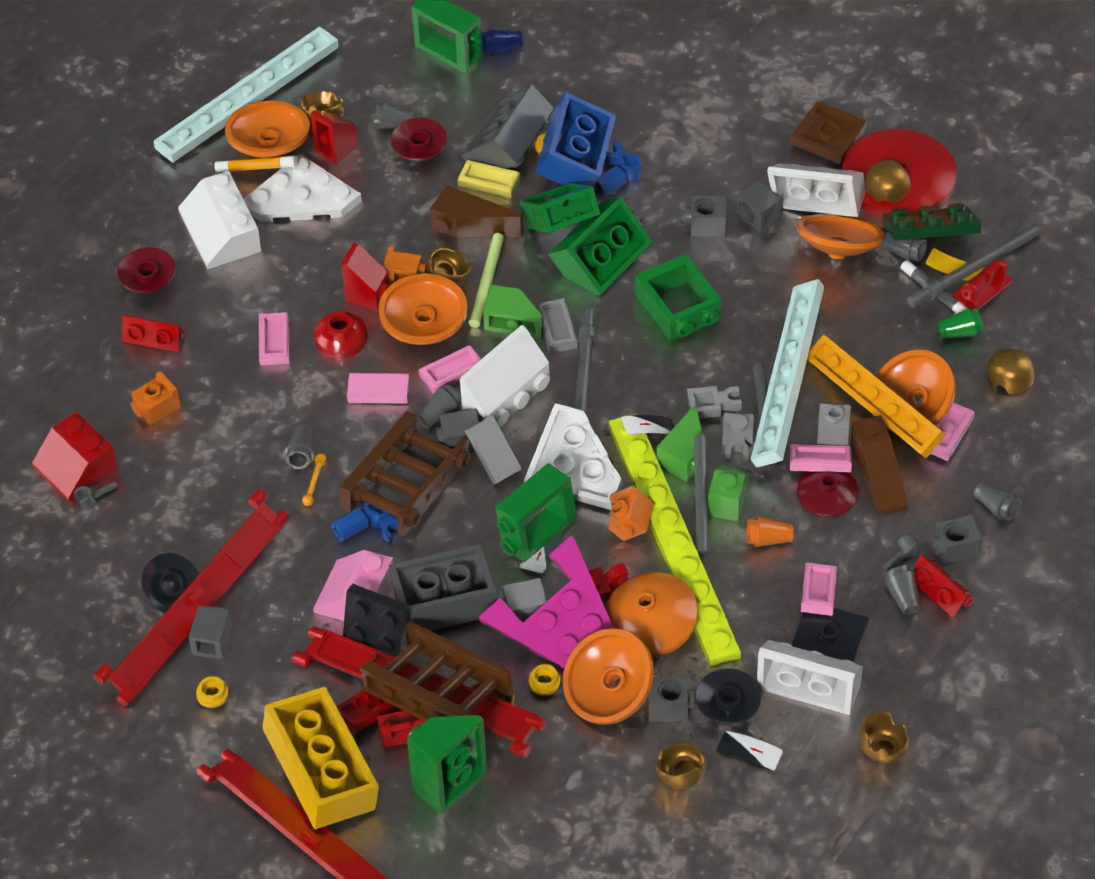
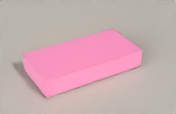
(274, 339)
(449, 368)
(378, 388)
(820, 458)
(819, 589)

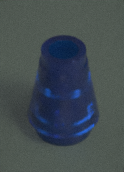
(499, 41)

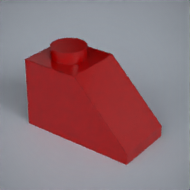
(333, 135)
(363, 278)

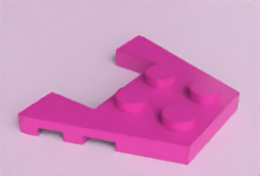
(563, 619)

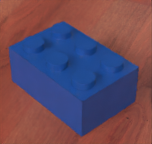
(575, 142)

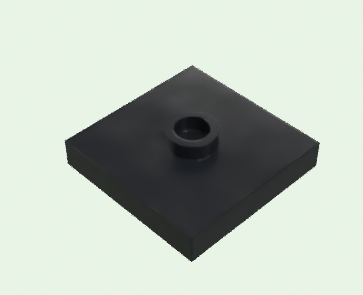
(833, 635)

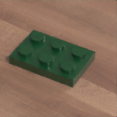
(931, 222)

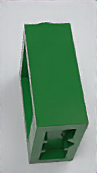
(459, 53)
(566, 207)
(669, 276)
(546, 488)

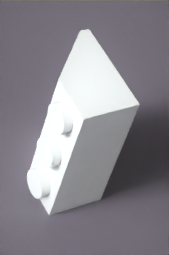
(818, 189)
(220, 221)
(505, 378)
(808, 676)

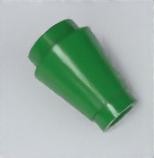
(963, 324)

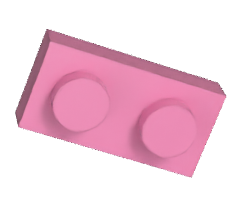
(954, 427)

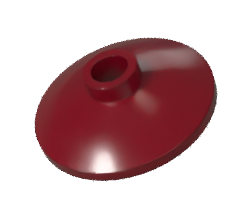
(419, 139)
(146, 270)
(827, 500)

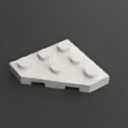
(301, 194)
(577, 452)

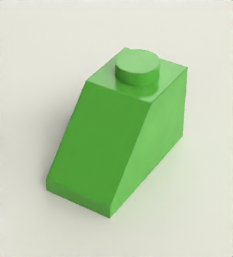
(509, 309)
(677, 448)
(727, 492)

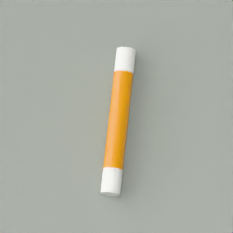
(256, 164)

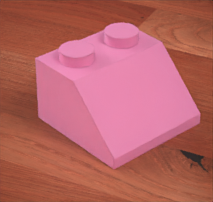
(362, 569)

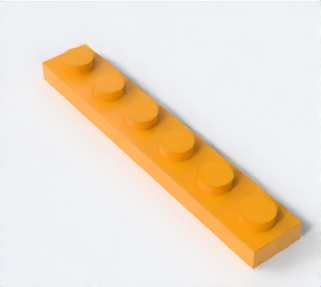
(875, 396)

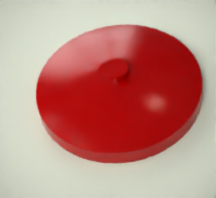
(924, 159)

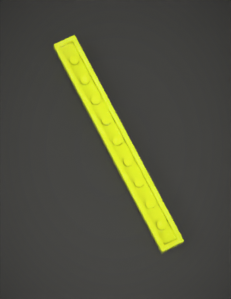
(676, 543)

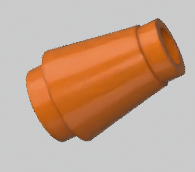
(768, 532)

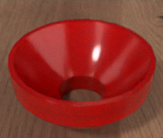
(341, 342)

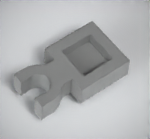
(710, 402)
(737, 434)

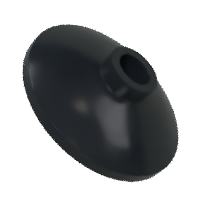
(170, 568)
(728, 686)

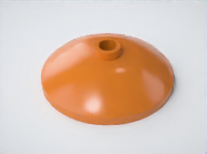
(267, 129)
(840, 234)
(423, 309)
(918, 376)
(665, 621)
(594, 669)

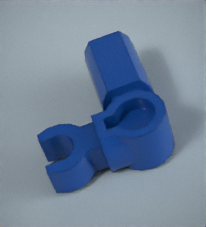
(627, 168)
(360, 519)

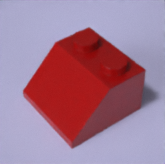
(74, 456)

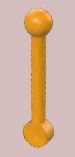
(320, 461)

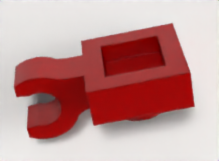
(610, 580)

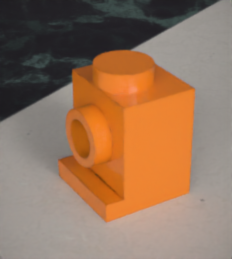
(402, 265)
(155, 399)
(629, 513)

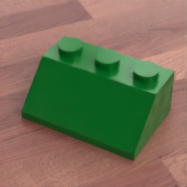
(601, 247)
(446, 758)

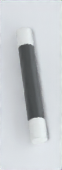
(921, 278)

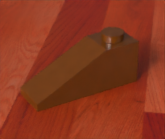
(472, 216)
(878, 464)

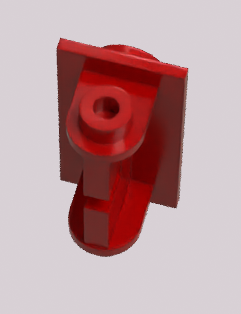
(984, 285)
(151, 333)
(938, 586)
(396, 727)

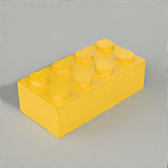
(320, 757)

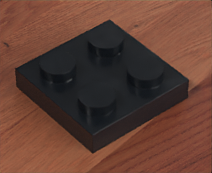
(375, 620)

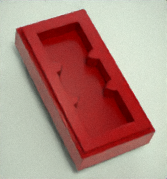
(362, 710)

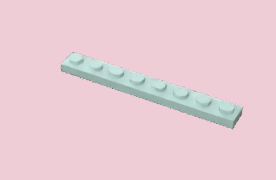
(251, 89)
(787, 374)

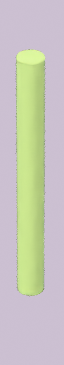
(486, 280)

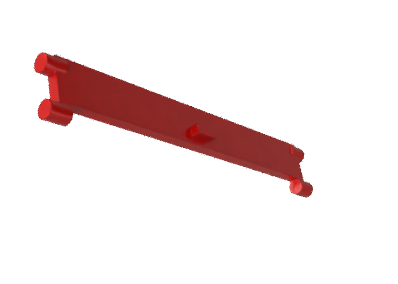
(203, 591)
(350, 656)
(288, 817)

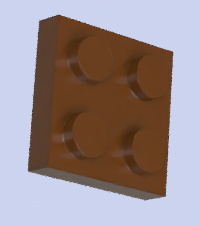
(828, 132)

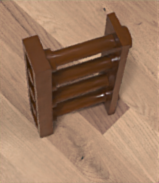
(390, 451)
(422, 703)

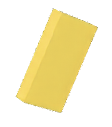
(489, 179)

